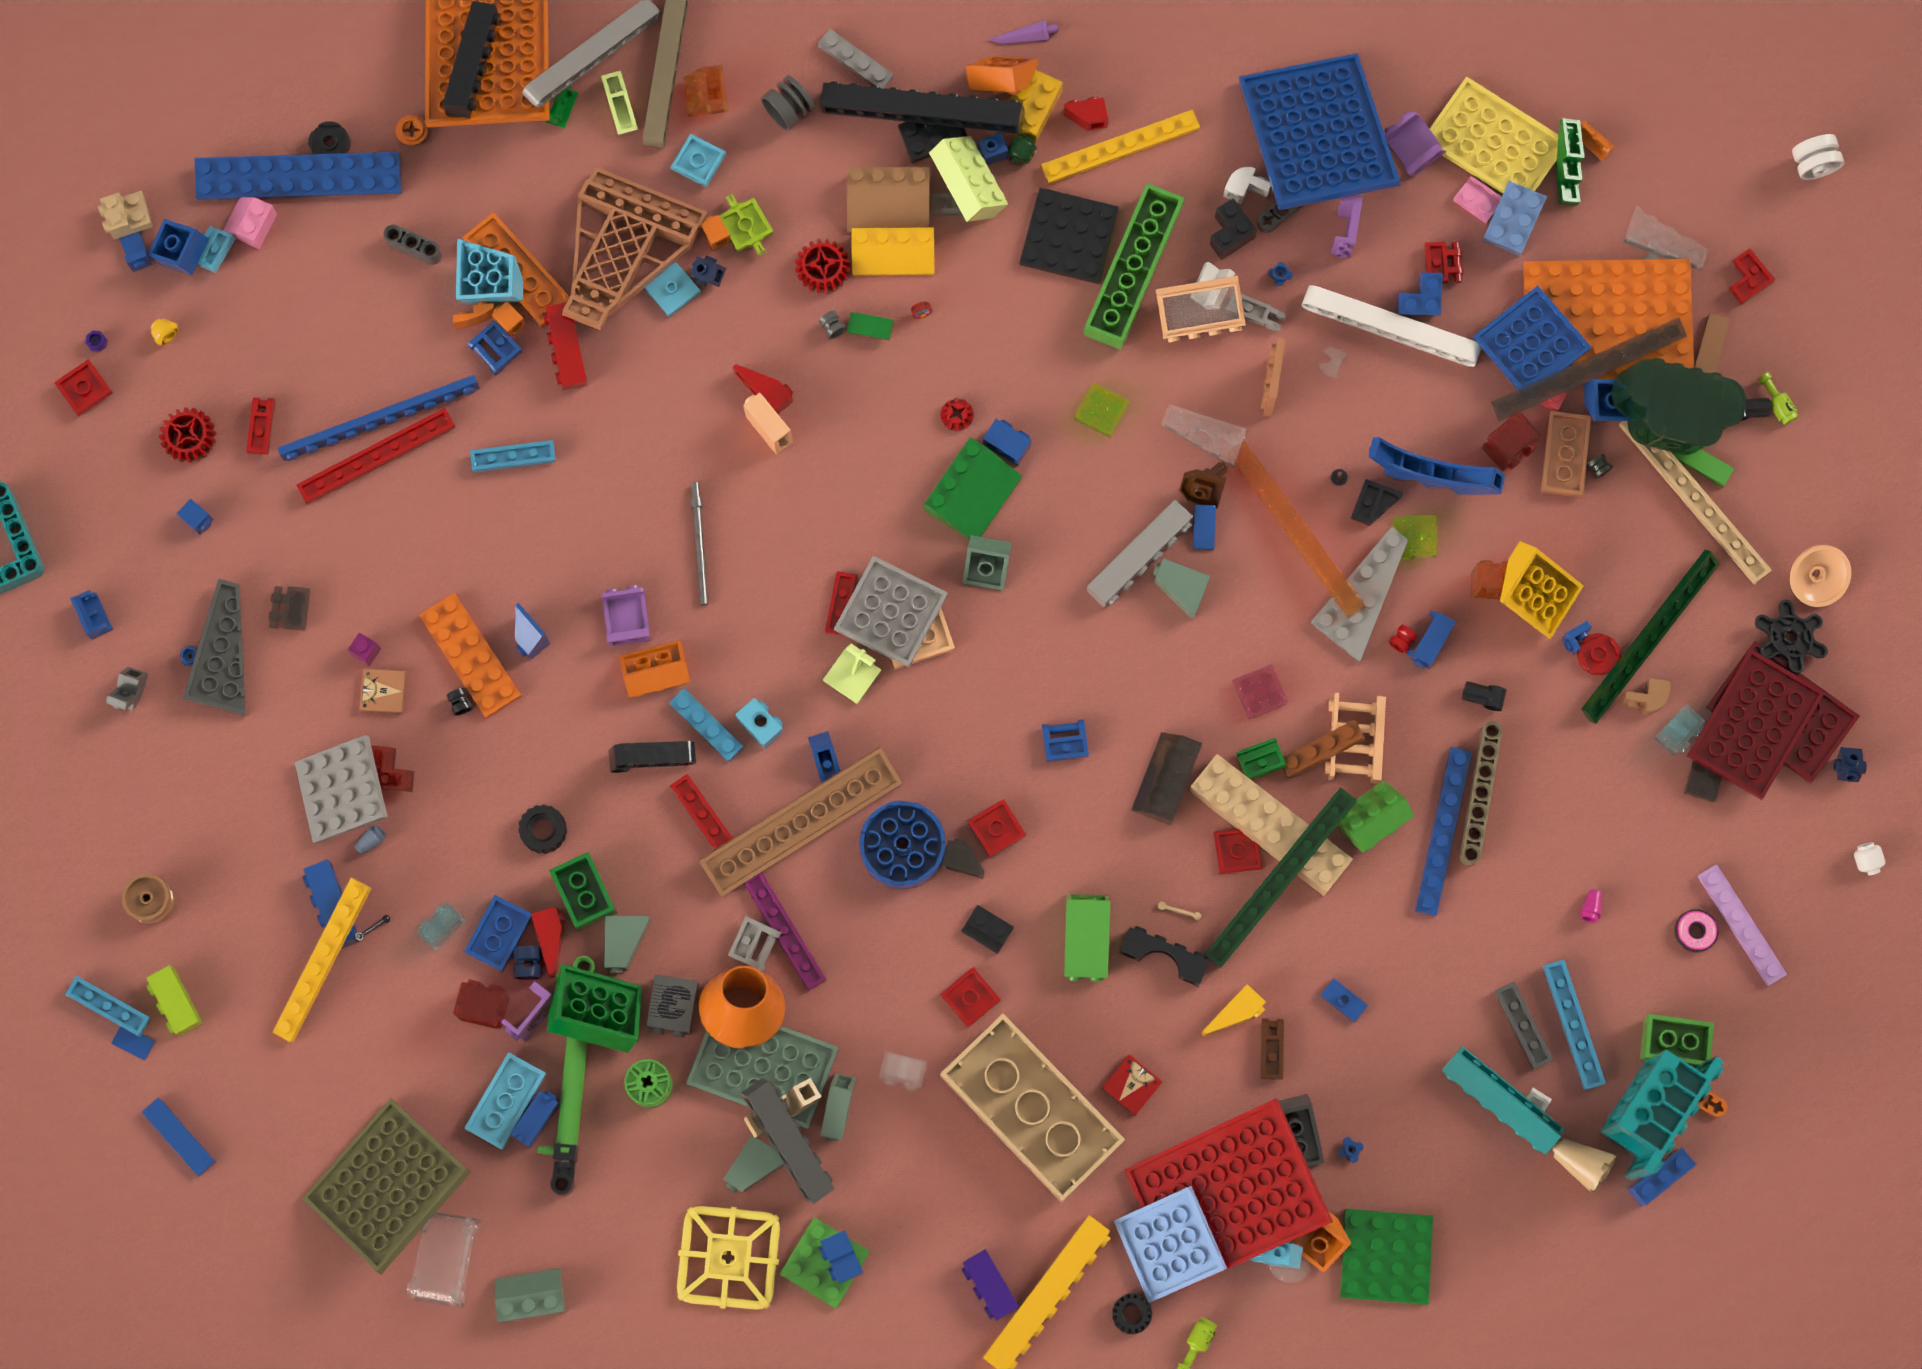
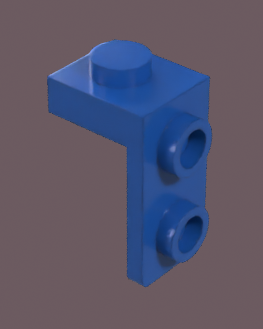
(135, 251)

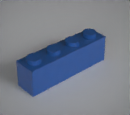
(326, 893)

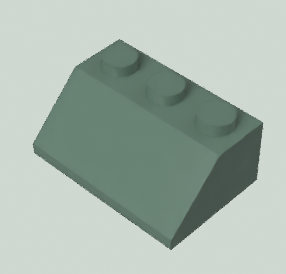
(529, 1295)

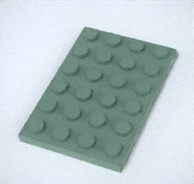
(783, 1059)

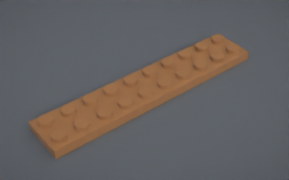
(800, 821)

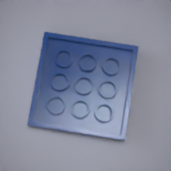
(1531, 340)

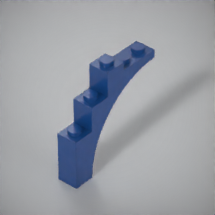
(1434, 473)

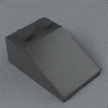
(1303, 1125)

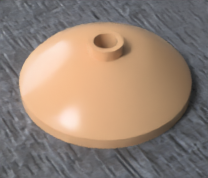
(1830, 580)

